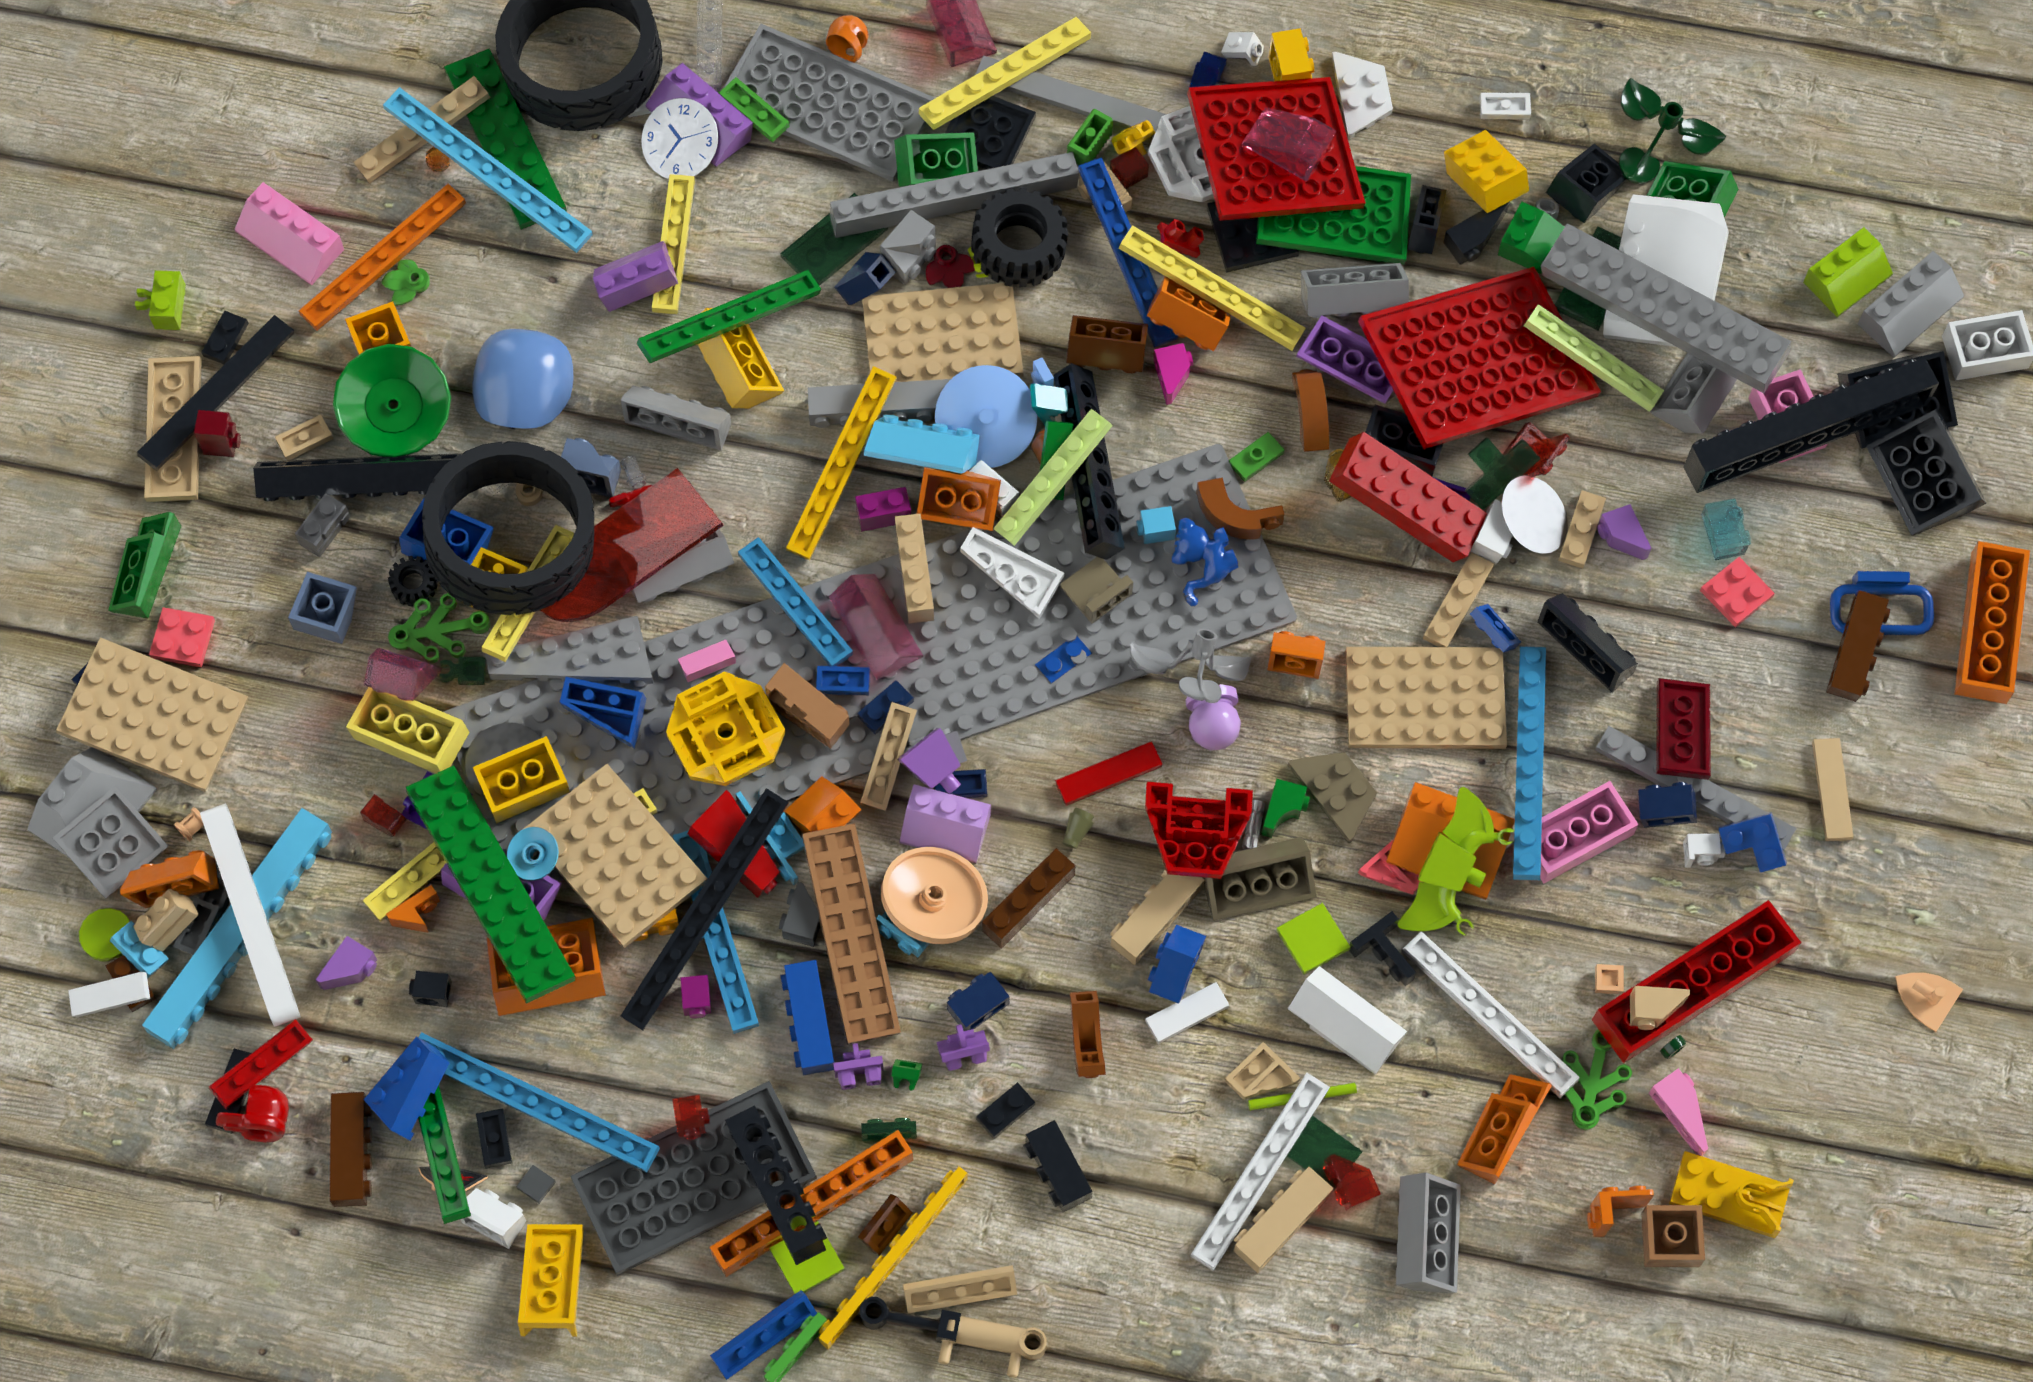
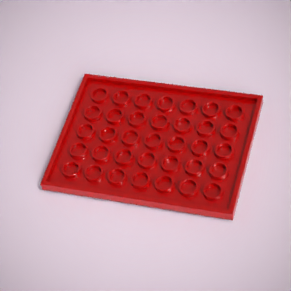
(1470, 362)

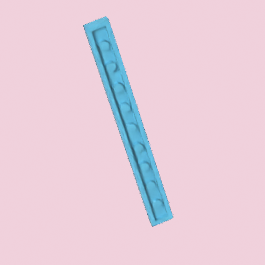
(488, 170)

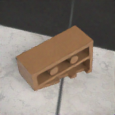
(806, 706)

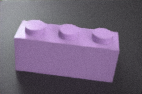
(945, 822)

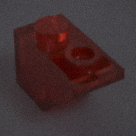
(1353, 1181)

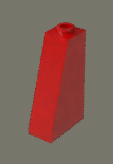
(716, 831)

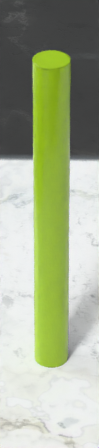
(1280, 1100)

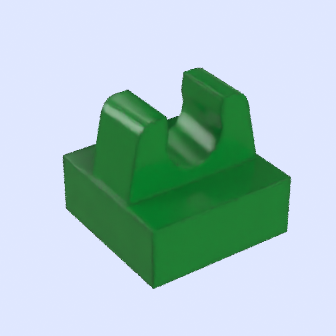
(906, 1070)

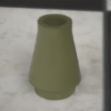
(1077, 827)

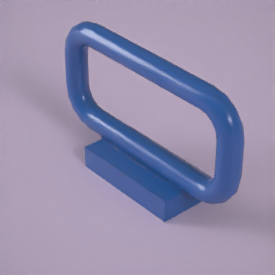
(1884, 584)

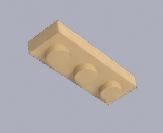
(1582, 529)

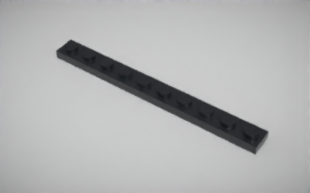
(704, 909)

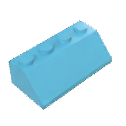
(922, 444)

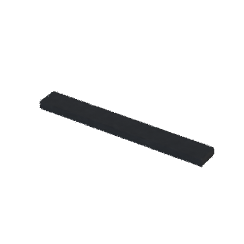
(215, 392)

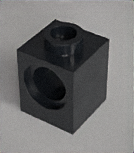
(430, 988)

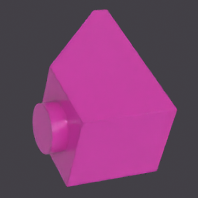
(1172, 368)

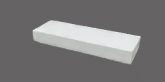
(109, 994)
(1187, 1013)

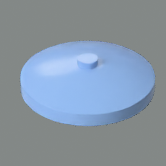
(993, 406)

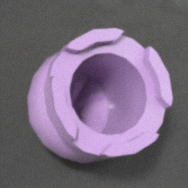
(1215, 724)

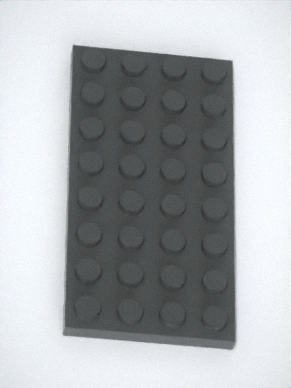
(687, 1187)

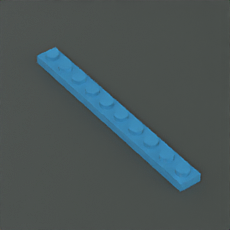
(1529, 764)
(546, 1107)

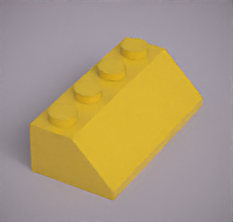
(741, 368)

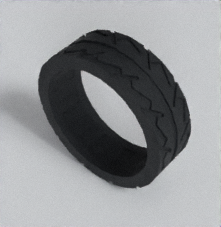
(586, 107)
(508, 464)

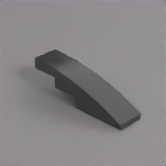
(210, 909)

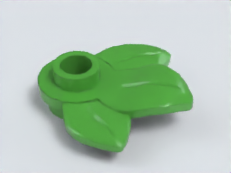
(403, 281)

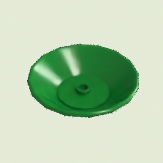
(388, 376)

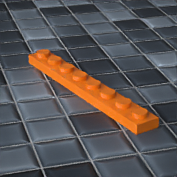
(382, 257)

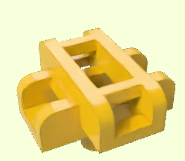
(1133, 137)

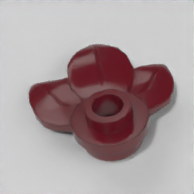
(950, 271)

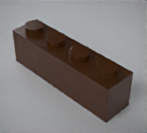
(1858, 646)
(1028, 898)
(349, 1150)

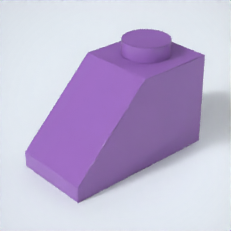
(1624, 532)
(347, 965)

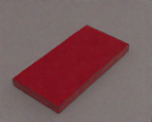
(1683, 729)

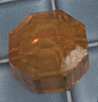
(437, 160)

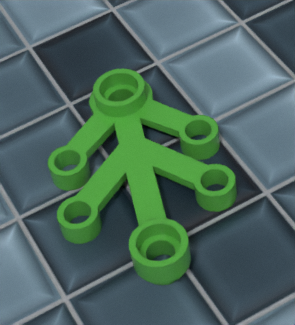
(435, 629)
(1594, 1085)

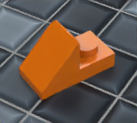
(408, 913)

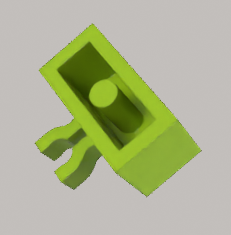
(165, 300)

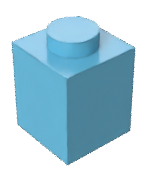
(1156, 525)

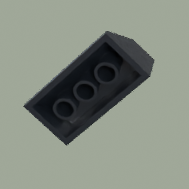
(1586, 641)

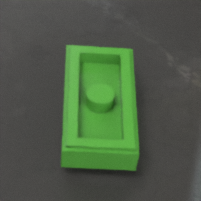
(1256, 456)

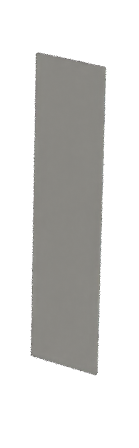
(973, 664)

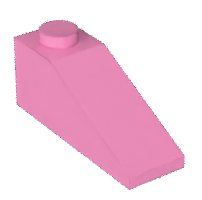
(1680, 1104)

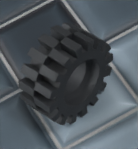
(409, 567)

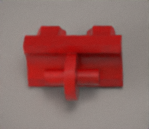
(1179, 239)

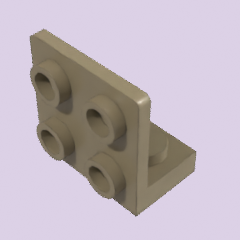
(1097, 589)

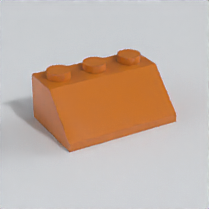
(1188, 315)
(185, 875)

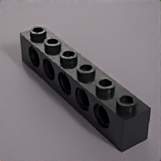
(802, 1243)

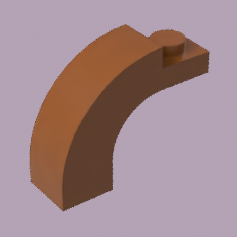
(1312, 410)
(1236, 521)
(1087, 1034)

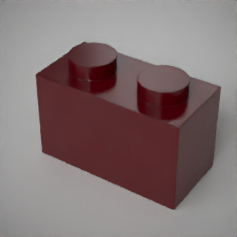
(216, 433)

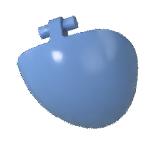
(522, 378)

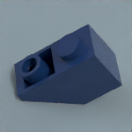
(865, 277)

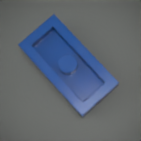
(1495, 628)
(1051, 663)
(843, 680)

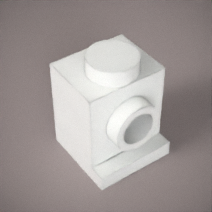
(1702, 849)

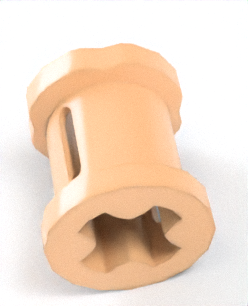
(190, 824)

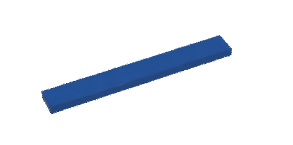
(1116, 227)

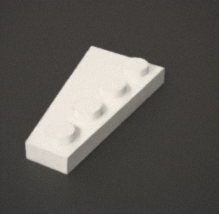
(1015, 571)

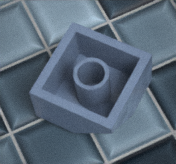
(598, 472)
(323, 608)

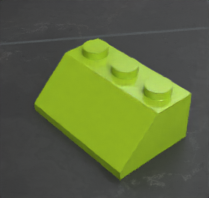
(1849, 272)

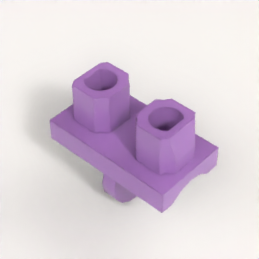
(963, 1045)
(868, 1065)

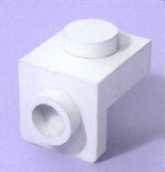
(1243, 46)

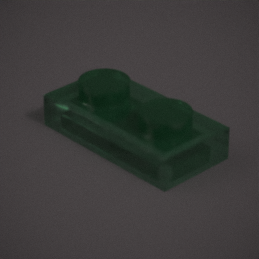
(877, 1129)

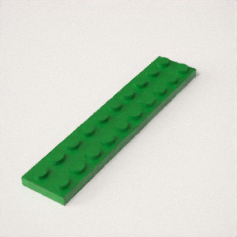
(490, 884)

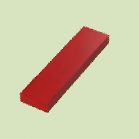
(1108, 773)
(260, 1064)

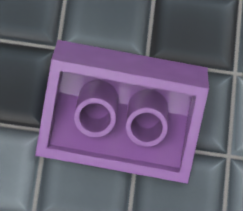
(634, 276)

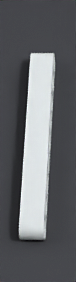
(250, 915)

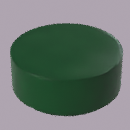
(1673, 1047)

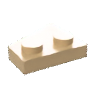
(1261, 1074)

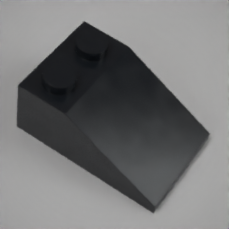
(1587, 183)
(1397, 434)

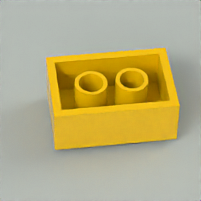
(1486, 171)
(521, 779)

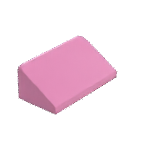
(707, 660)

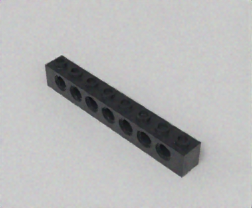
(1093, 478)

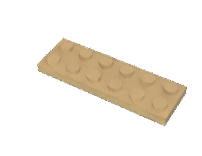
(170, 386)

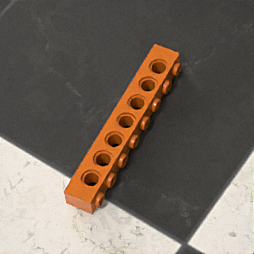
(824, 1196)

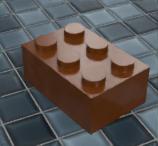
(1107, 344)

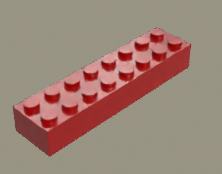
(1709, 971)

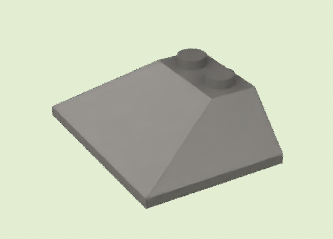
(80, 786)

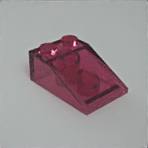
(1290, 141)

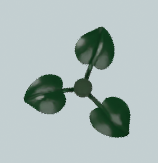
(1640, 102)

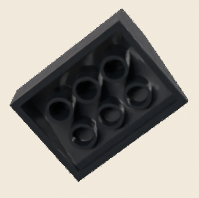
(1941, 400)
(1926, 473)

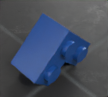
(1759, 834)
(1177, 960)

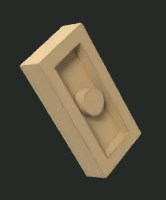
(304, 437)

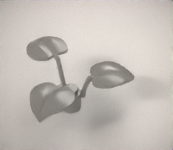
(1202, 648)

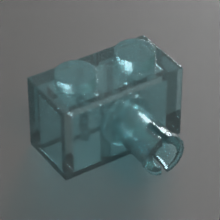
(1725, 529)

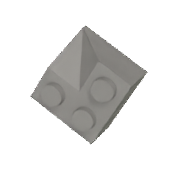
(909, 246)

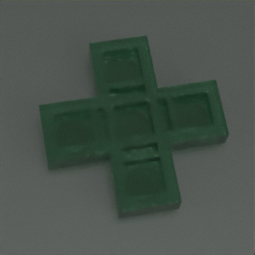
(1498, 469)

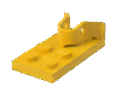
(1731, 1194)
(550, 1277)

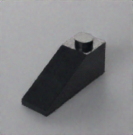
(1426, 219)
(1471, 235)

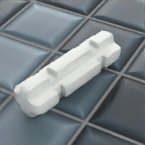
(1254, 824)

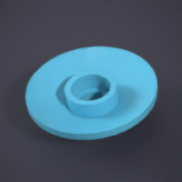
(523, 847)

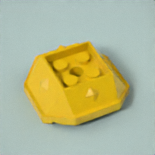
(720, 706)

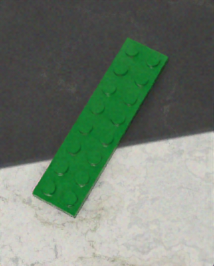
(503, 129)

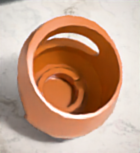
(847, 33)

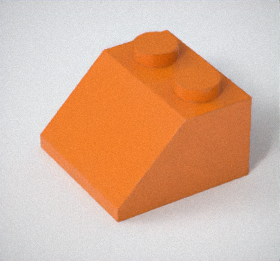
(1296, 654)
(822, 807)

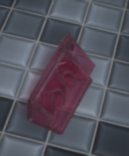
(874, 624)

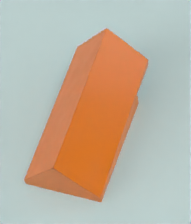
(1502, 1126)

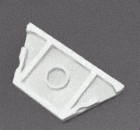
(1361, 92)

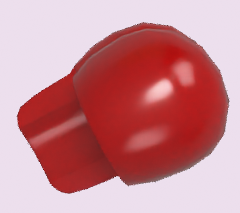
(264, 1115)

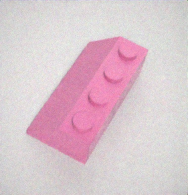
(288, 234)

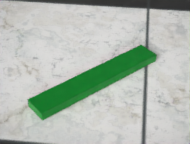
(443, 1160)

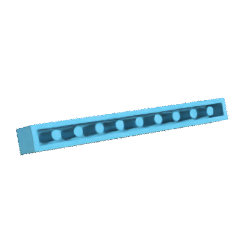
(224, 945)

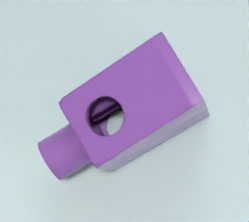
(933, 761)

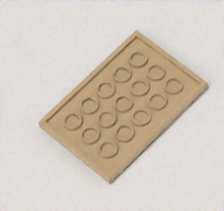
(942, 331)
(1425, 697)
(152, 714)
(618, 856)

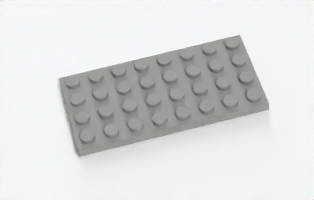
(831, 100)

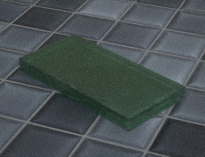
(823, 252)

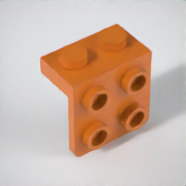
(1601, 1215)

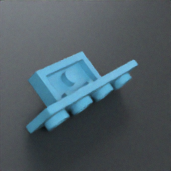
(781, 843)

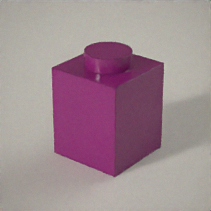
(696, 996)

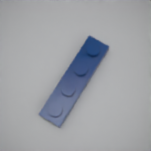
(763, 1334)

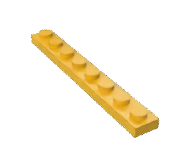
(841, 463)
(899, 1248)

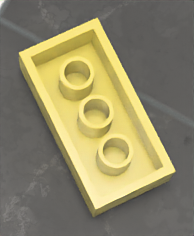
(408, 730)

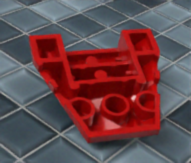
(1197, 833)

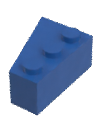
(606, 707)
(406, 1087)

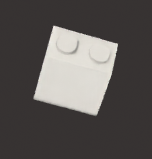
(493, 1217)

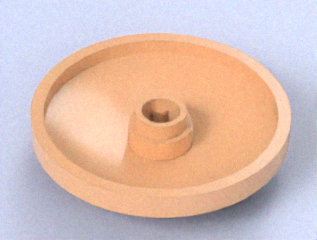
(934, 895)

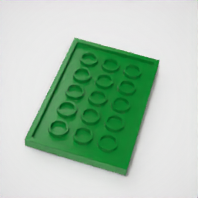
(1368, 233)

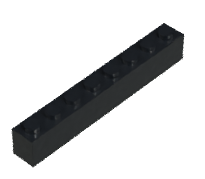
(347, 476)

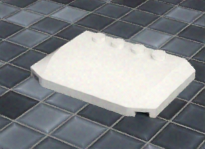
(1676, 239)

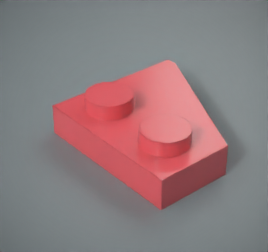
(1388, 874)

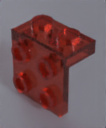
(1544, 447)

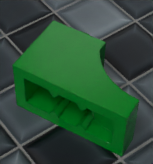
(1286, 803)

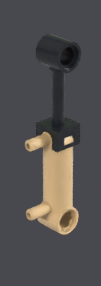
(963, 1330)

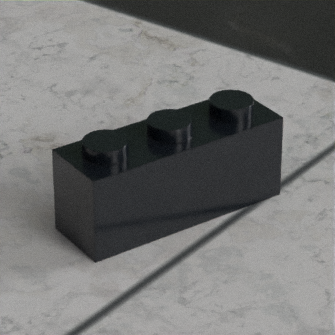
(1057, 1166)

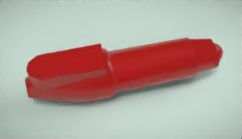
(623, 498)

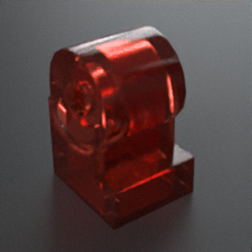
(382, 816)

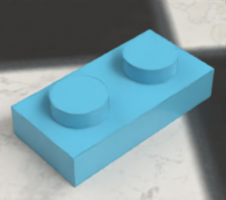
(142, 956)

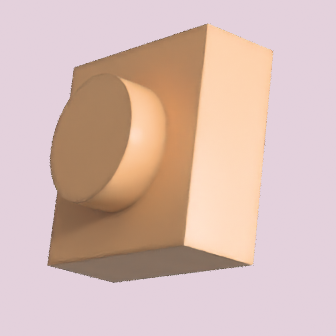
(1609, 979)

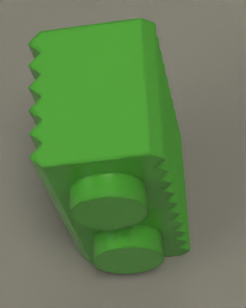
(1091, 137)

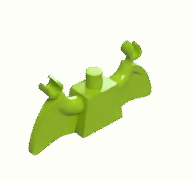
(1451, 866)

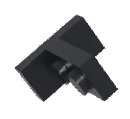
(1384, 949)

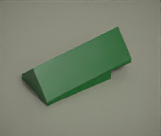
(144, 565)

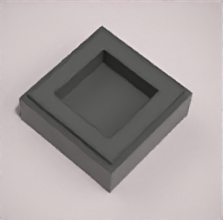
(536, 1184)

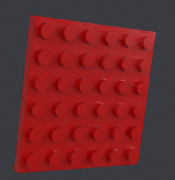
(1249, 183)

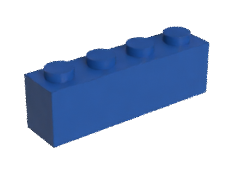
(809, 1017)

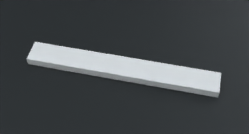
(1490, 1014)
(1259, 1171)

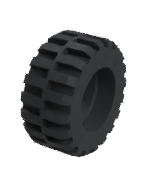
(1025, 210)

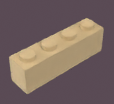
(914, 568)
(1154, 915)
(1283, 1219)

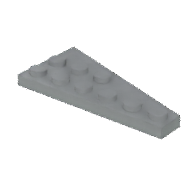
(588, 654)

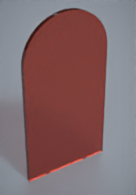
(638, 544)

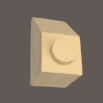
(1654, 1005)

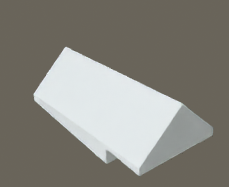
(1346, 1020)

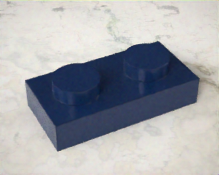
(876, 711)

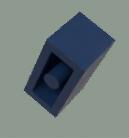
(1667, 805)
(978, 1001)

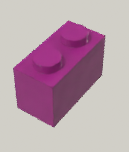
(880, 508)

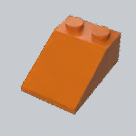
(958, 498)

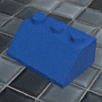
(460, 532)

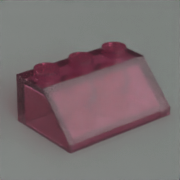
(961, 30)

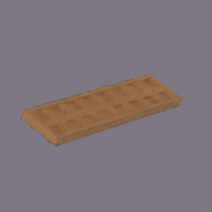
(851, 934)

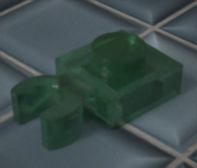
(468, 670)

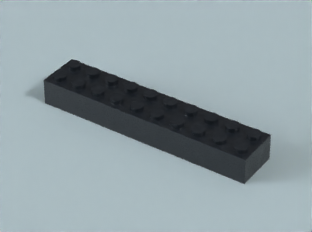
(1810, 424)

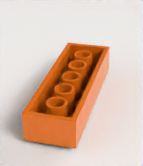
(1992, 622)

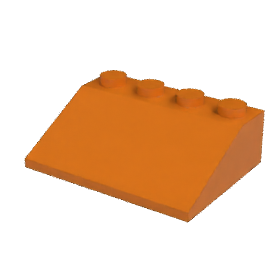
(1422, 818)
(579, 947)

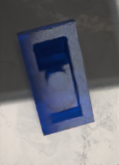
(1208, 70)

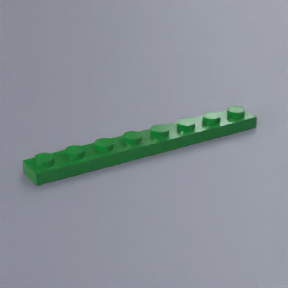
(728, 316)

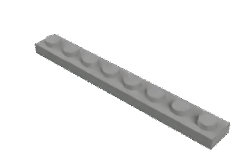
(1708, 794)

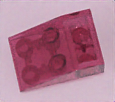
(398, 674)

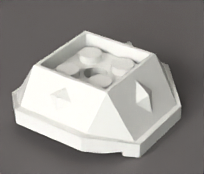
(1176, 157)

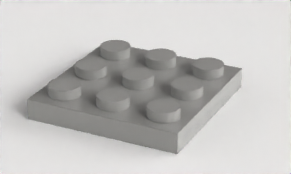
(110, 841)

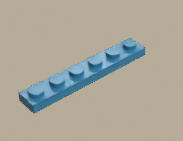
(795, 603)

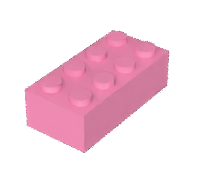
(1583, 830)

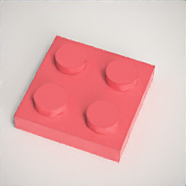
(1737, 592)
(182, 637)

